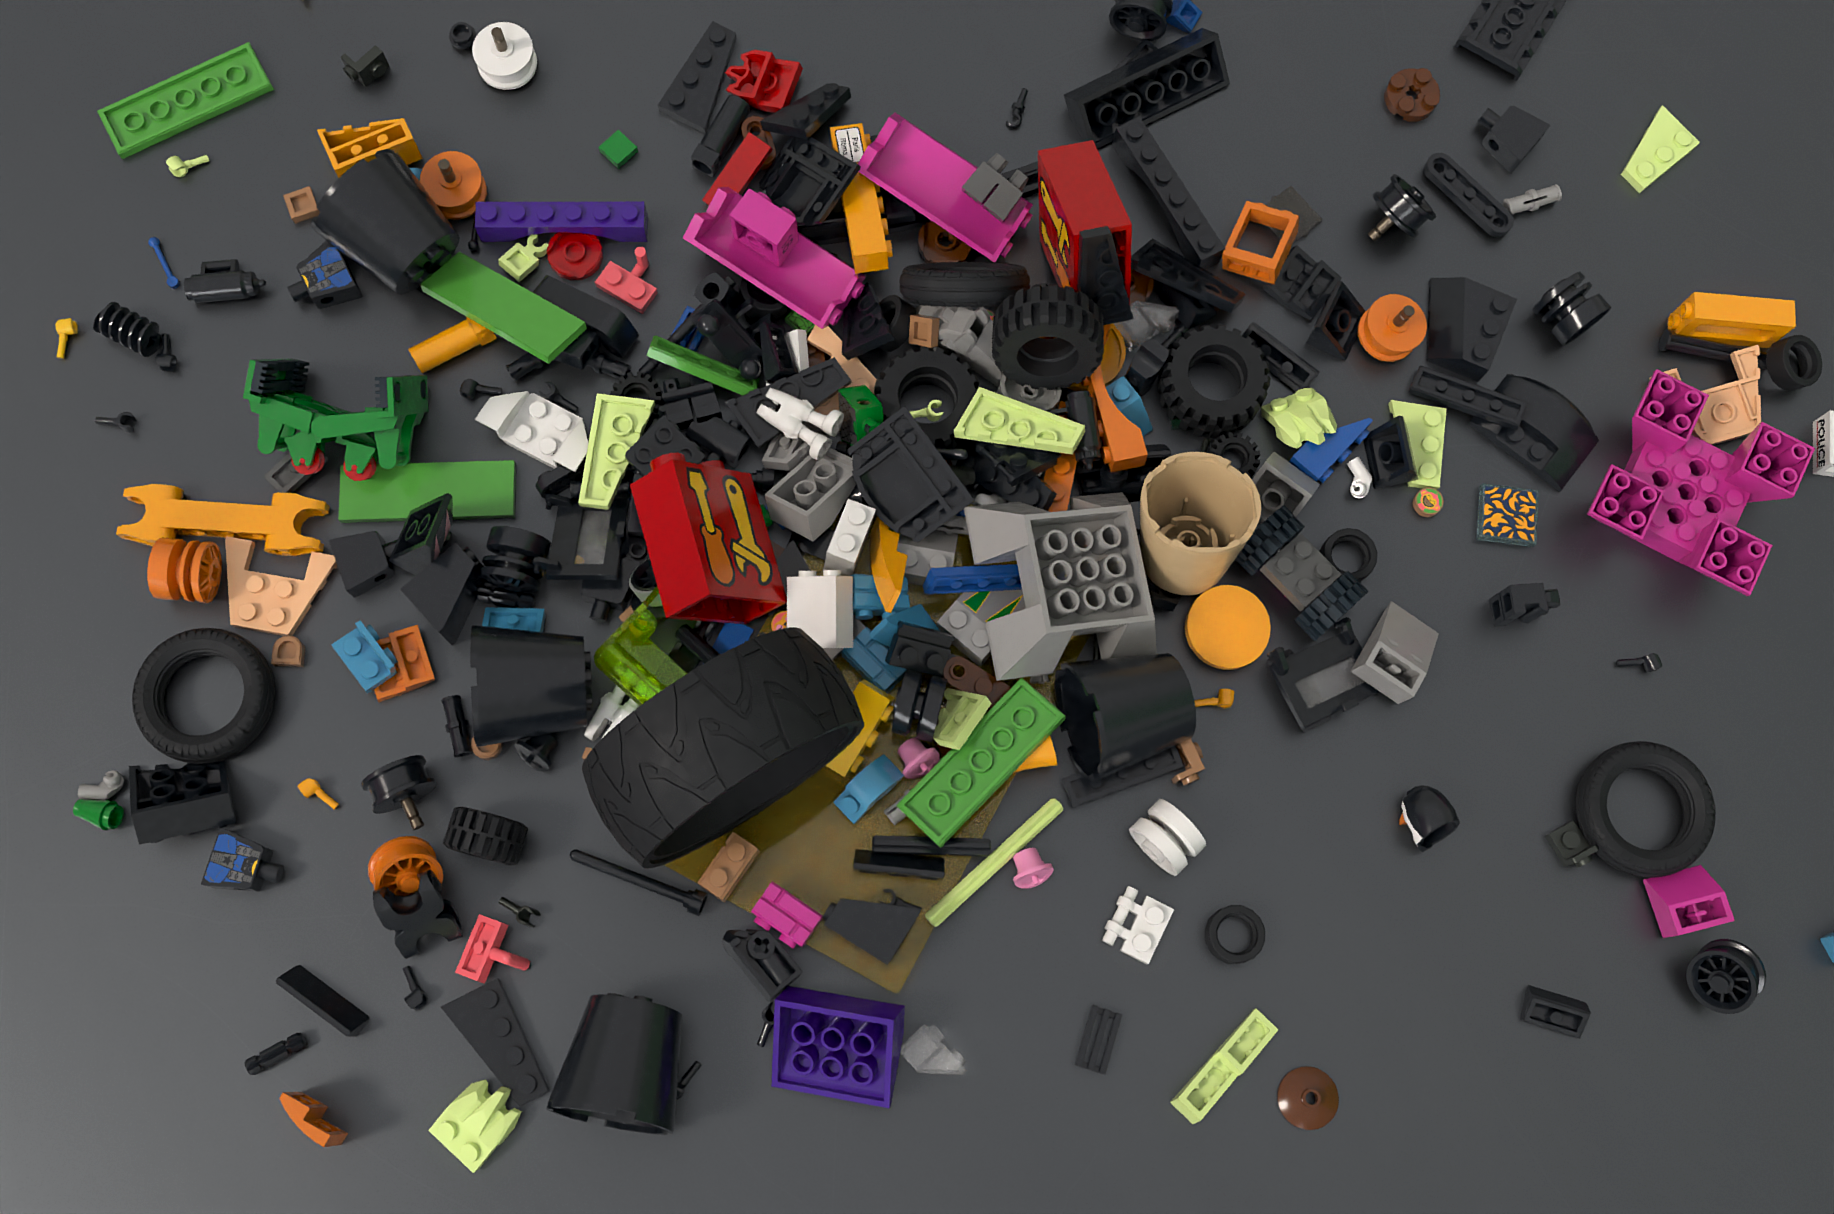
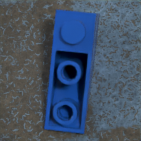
(1318, 459)

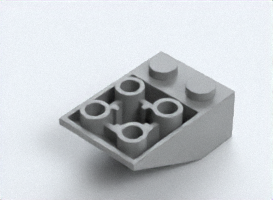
(1396, 654)

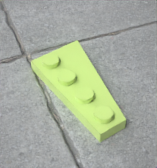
(1014, 423)

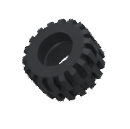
(485, 835)

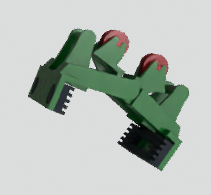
(283, 411)

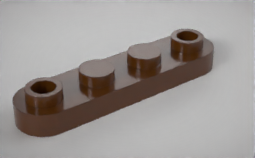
(974, 680)

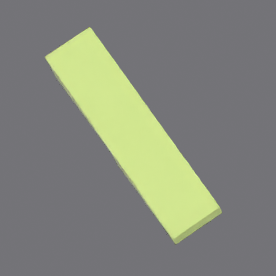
(1224, 1066)

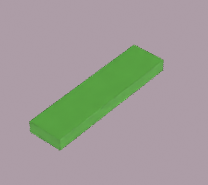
(700, 366)

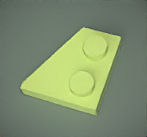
(959, 717)

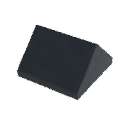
(1337, 323)
(1390, 454)

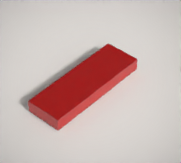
(741, 167)

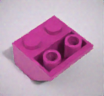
(1687, 902)

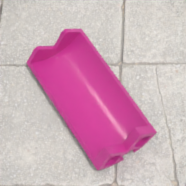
(931, 182)
(806, 282)

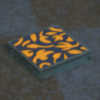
(1507, 515)

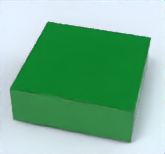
(618, 149)

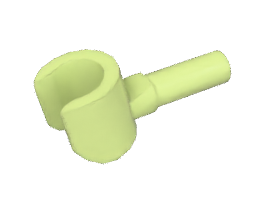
(181, 168)
(927, 412)

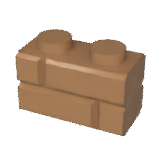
(728, 867)

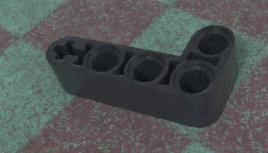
(610, 323)

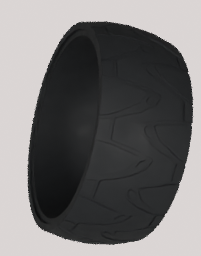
(721, 745)

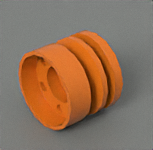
(184, 570)

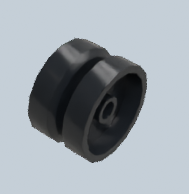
(918, 705)

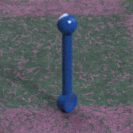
(172, 281)

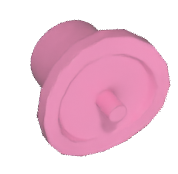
(917, 758)
(1031, 869)

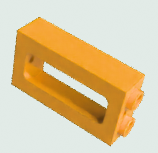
(1733, 319)

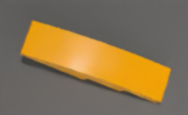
(886, 564)

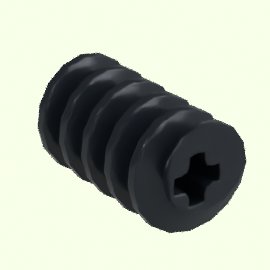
(128, 329)

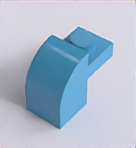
(868, 787)

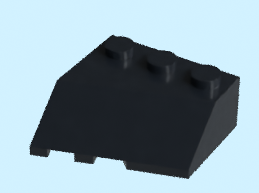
(1465, 325)
(179, 800)

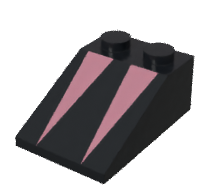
(424, 534)

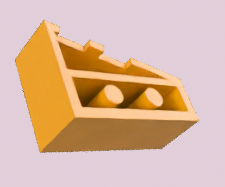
(353, 144)

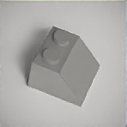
(1281, 485)
(932, 552)

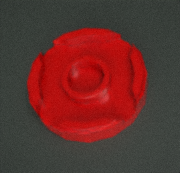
(574, 255)

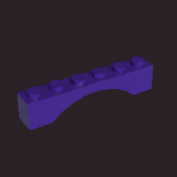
(514, 220)

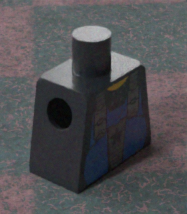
(325, 279)
(240, 864)

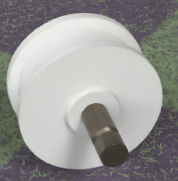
(504, 55)

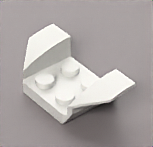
(537, 428)

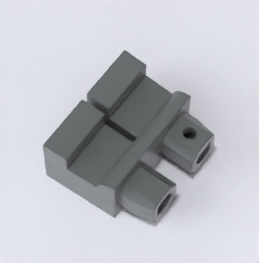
(987, 178)

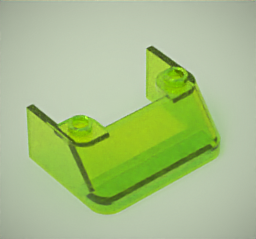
(634, 660)

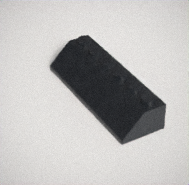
(1149, 86)

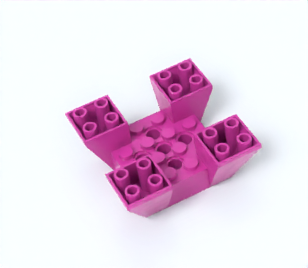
(1665, 453)

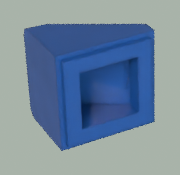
(1184, 15)

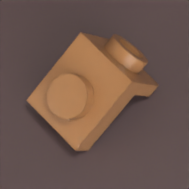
(1191, 758)

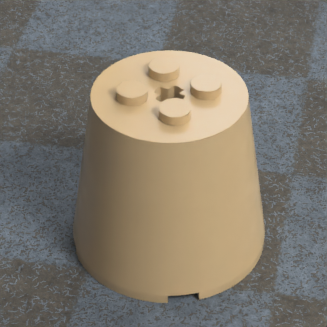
(1195, 520)

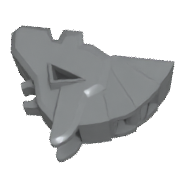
(967, 335)

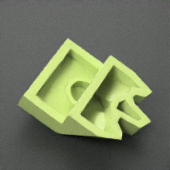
(1300, 417)
(476, 1124)

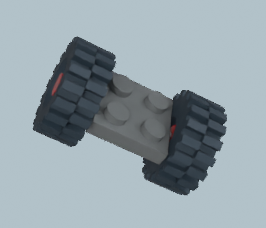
(1300, 572)

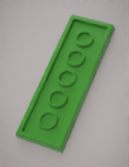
(185, 100)
(504, 307)
(477, 490)
(986, 760)

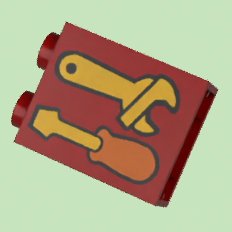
(1074, 198)
(707, 541)

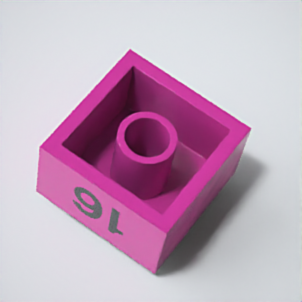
(764, 227)

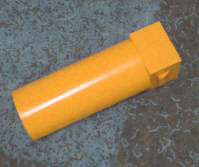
(450, 344)

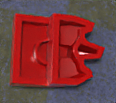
(764, 80)

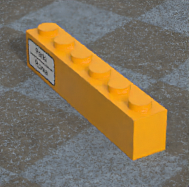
(862, 205)

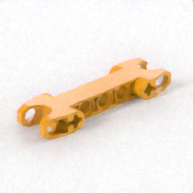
(172, 516)

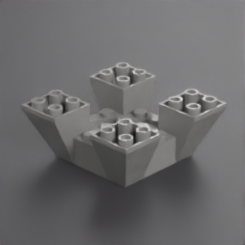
(1057, 608)

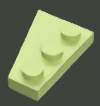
(1659, 150)
(1426, 436)

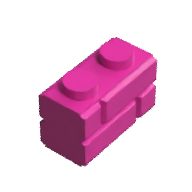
(786, 915)

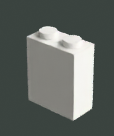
(849, 537)
(822, 607)

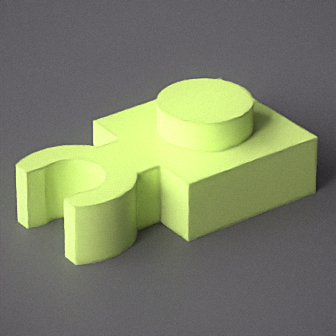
(522, 260)

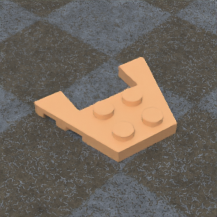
(831, 344)
(1731, 408)
(271, 601)

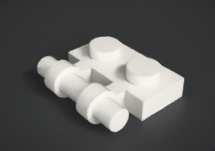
(1146, 929)

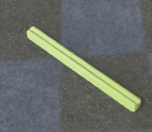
(994, 862)

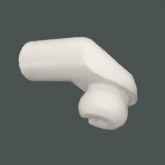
(1362, 478)

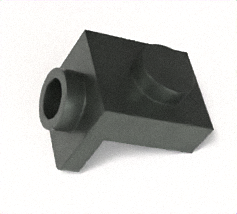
(367, 68)

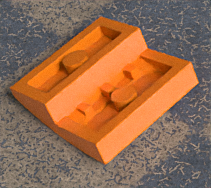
(412, 665)
(308, 1115)

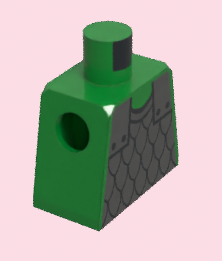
(858, 417)

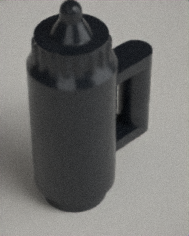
(221, 285)
(1082, 410)

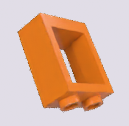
(1256, 265)

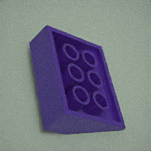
(836, 1045)

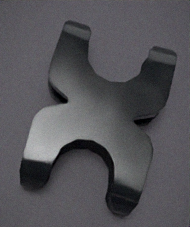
(417, 914)

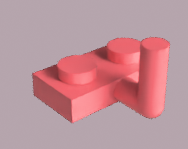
(627, 285)
(484, 949)

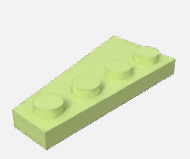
(614, 429)

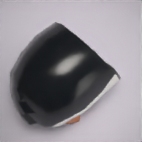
(1428, 816)

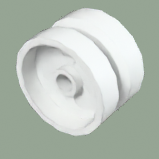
(1168, 837)

